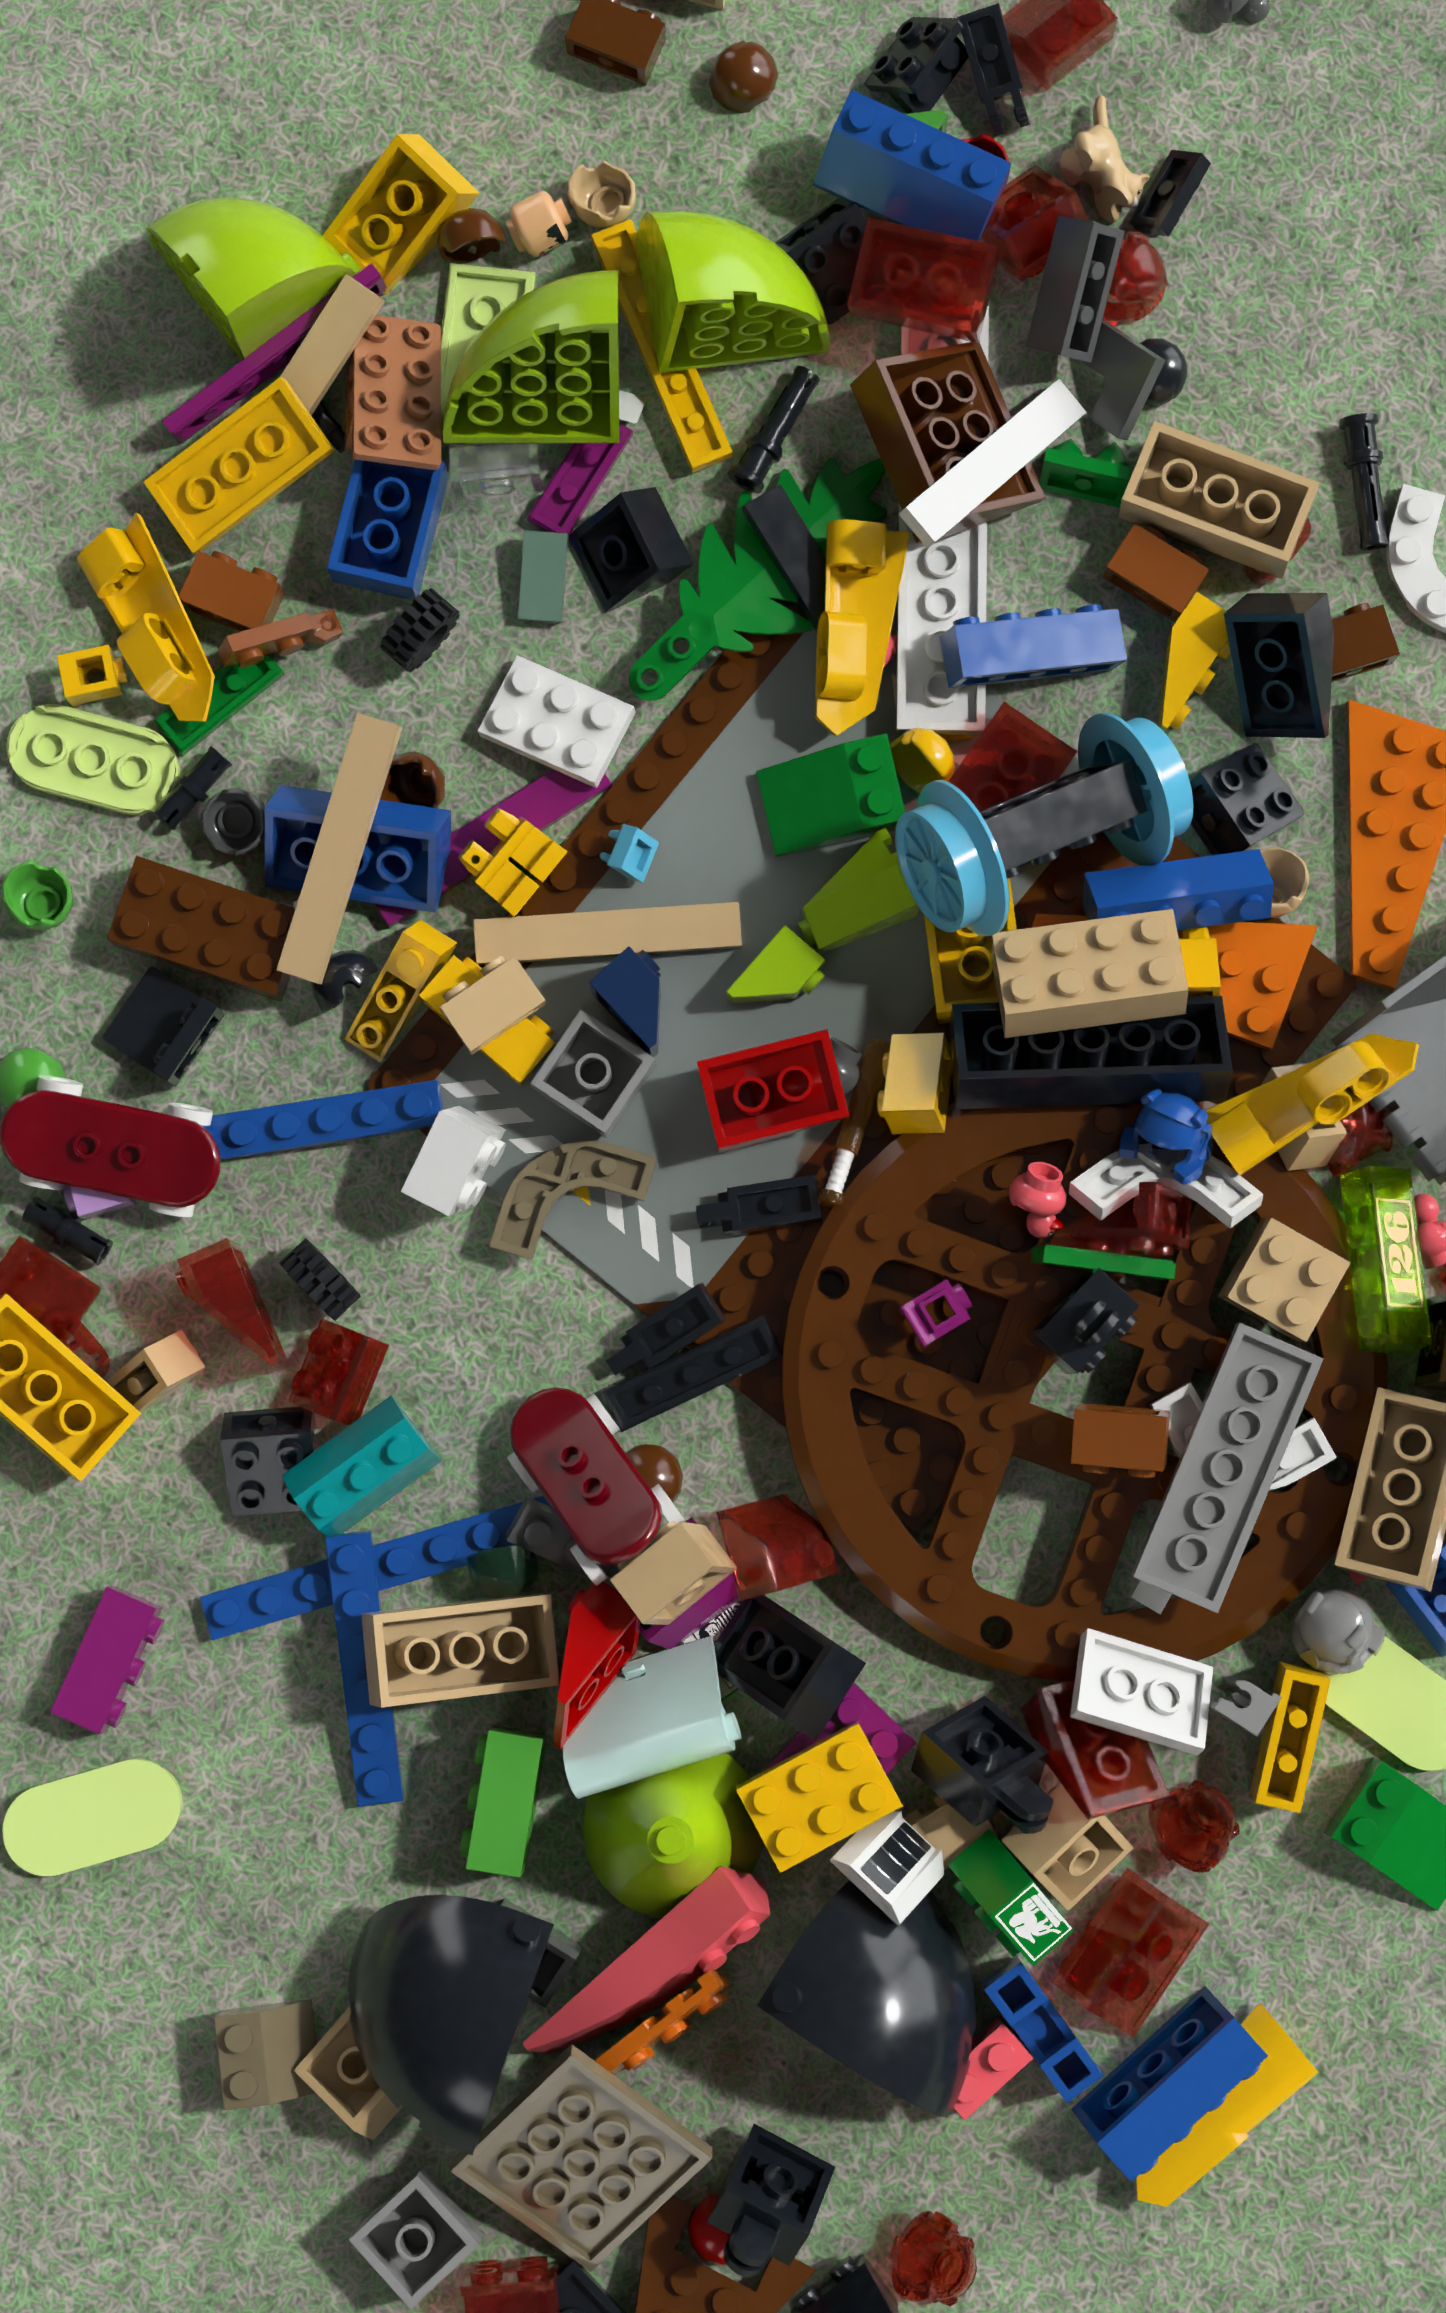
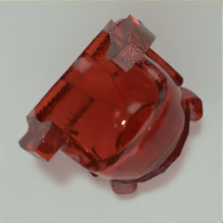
(1137, 280)
(1363, 1139)
(1194, 1826)
(932, 2260)

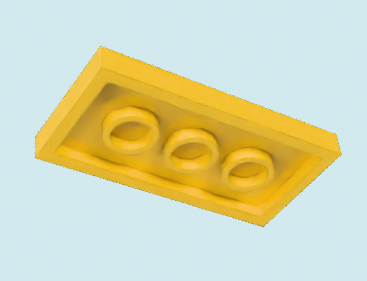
(239, 465)

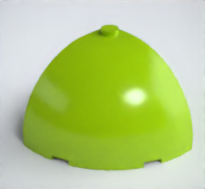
(248, 265)
(723, 294)
(543, 368)

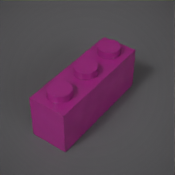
(108, 1660)

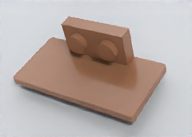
(395, 394)

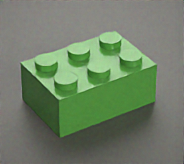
(504, 1801)

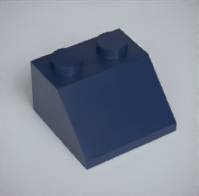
(632, 996)

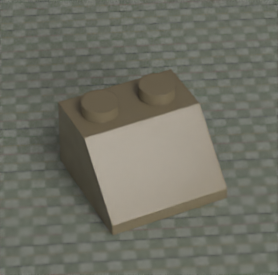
(261, 2051)

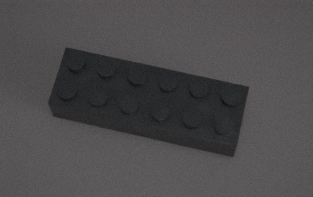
(1089, 1063)

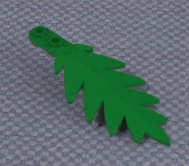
(742, 594)

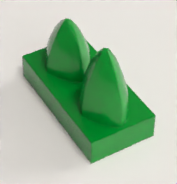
(1083, 477)

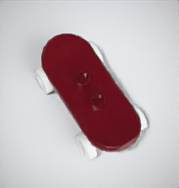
(111, 1147)
(586, 1477)

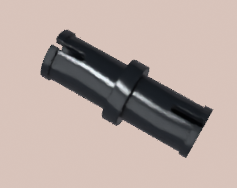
(192, 788)
(67, 1230)

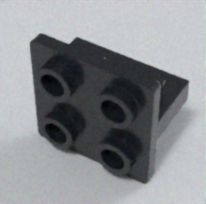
(919, 63)

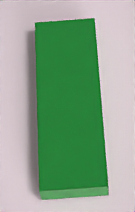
(231, 692)
(1108, 1262)

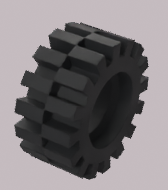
(420, 630)
(320, 1279)

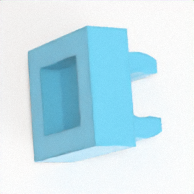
(631, 853)

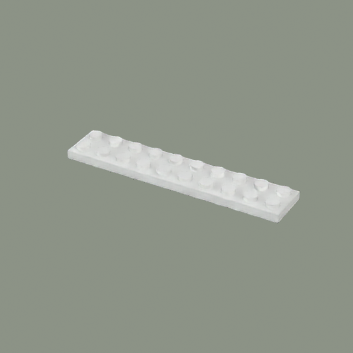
(933, 592)

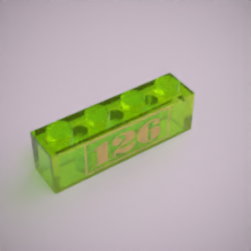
(1385, 1260)

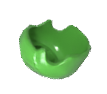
(37, 896)
(21, 1071)

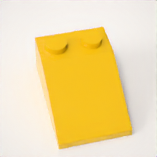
(400, 208)

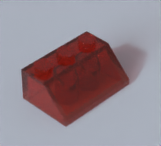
(1129, 1953)

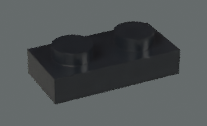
(1170, 193)

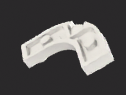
(1411, 554)
(1117, 1180)
(1304, 1454)

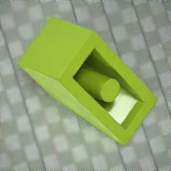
(779, 971)

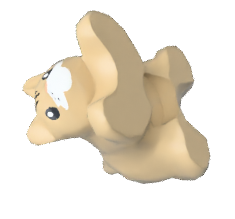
(1099, 163)

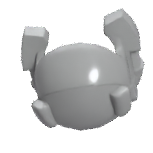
(1335, 1631)

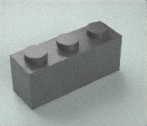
(1075, 288)

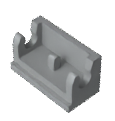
(1251, 1705)

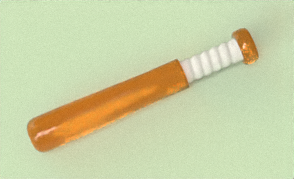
(853, 1128)

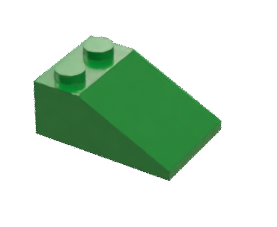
(831, 796)
(1395, 1831)

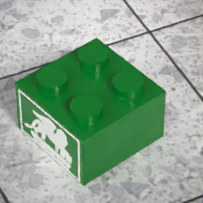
(1008, 1899)

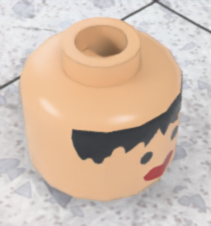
(539, 224)

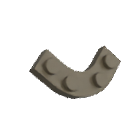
(558, 1172)

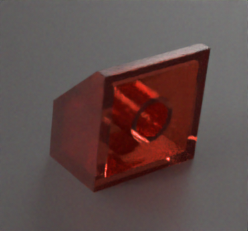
(1058, 34)
(1027, 220)
(774, 1546)

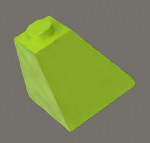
(859, 898)

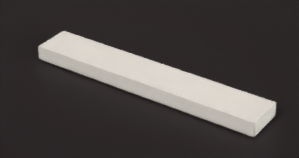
(992, 463)

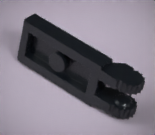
(993, 63)

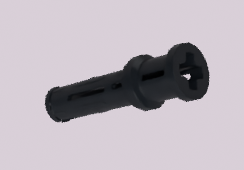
(765, 446)
(1363, 462)

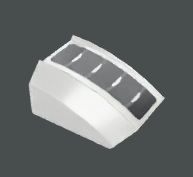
(891, 1865)

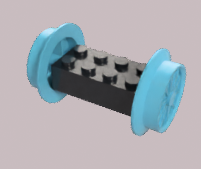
(961, 857)

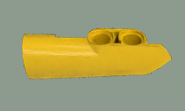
(152, 619)
(857, 621)
(1319, 1092)
(1227, 2126)

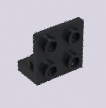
(828, 253)
(1241, 802)
(163, 1026)
(258, 1451)

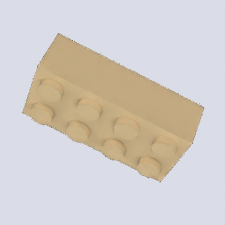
(1218, 499)
(1089, 973)
(1398, 1493)
(460, 1649)

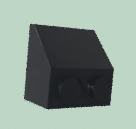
(630, 548)

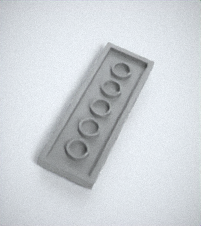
(1227, 1467)

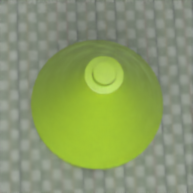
(670, 1833)

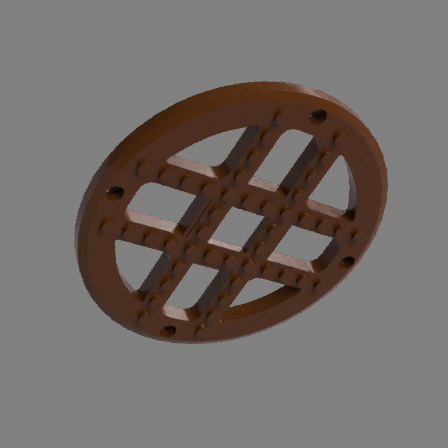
(935, 1584)

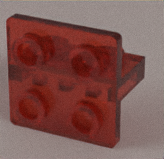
(337, 1372)
(512, 2289)

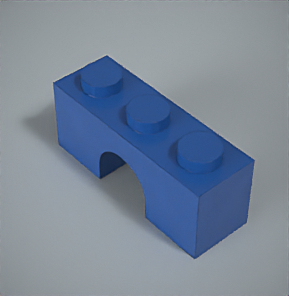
(1042, 2029)

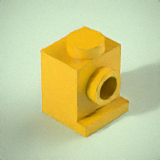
(80, 665)

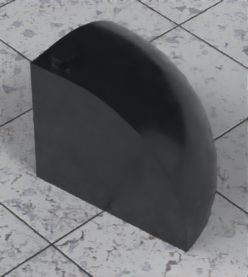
(883, 1996)
(440, 2004)

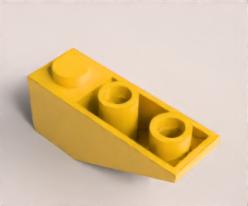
(1190, 652)
(395, 994)

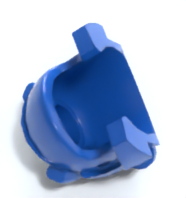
(1172, 1124)

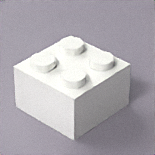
(454, 1161)

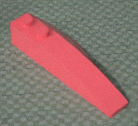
(663, 1961)

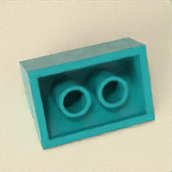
(360, 1468)

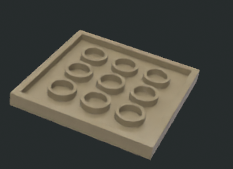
(582, 2158)

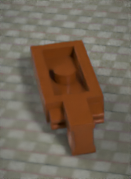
(281, 636)

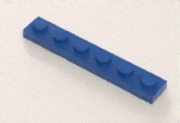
(326, 1120)
(370, 1727)

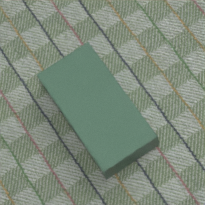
(543, 576)

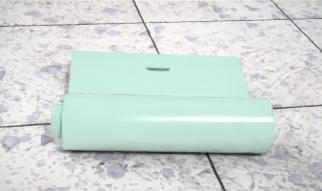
(651, 1721)

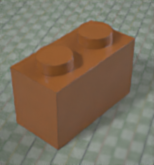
(1156, 571)
(229, 593)
(1120, 1439)

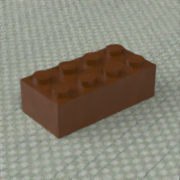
(203, 928)

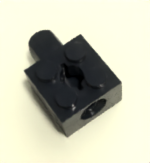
(1084, 1322)
(985, 1767)
(768, 2201)

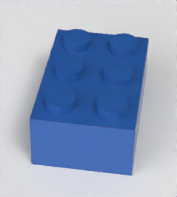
(387, 527)

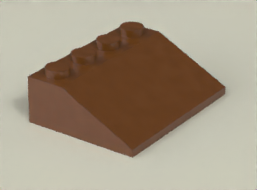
(931, 414)

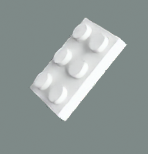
(556, 721)
(1142, 1692)

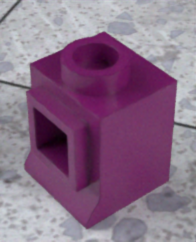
(921, 1320)

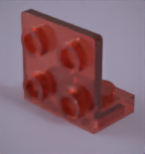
(1161, 1225)
(44, 1282)

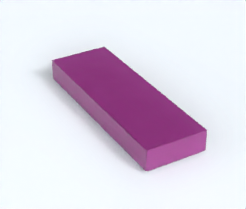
(576, 483)

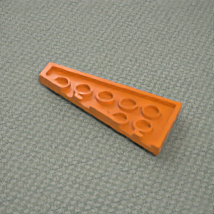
(1392, 834)
(1256, 972)
(637, 2046)

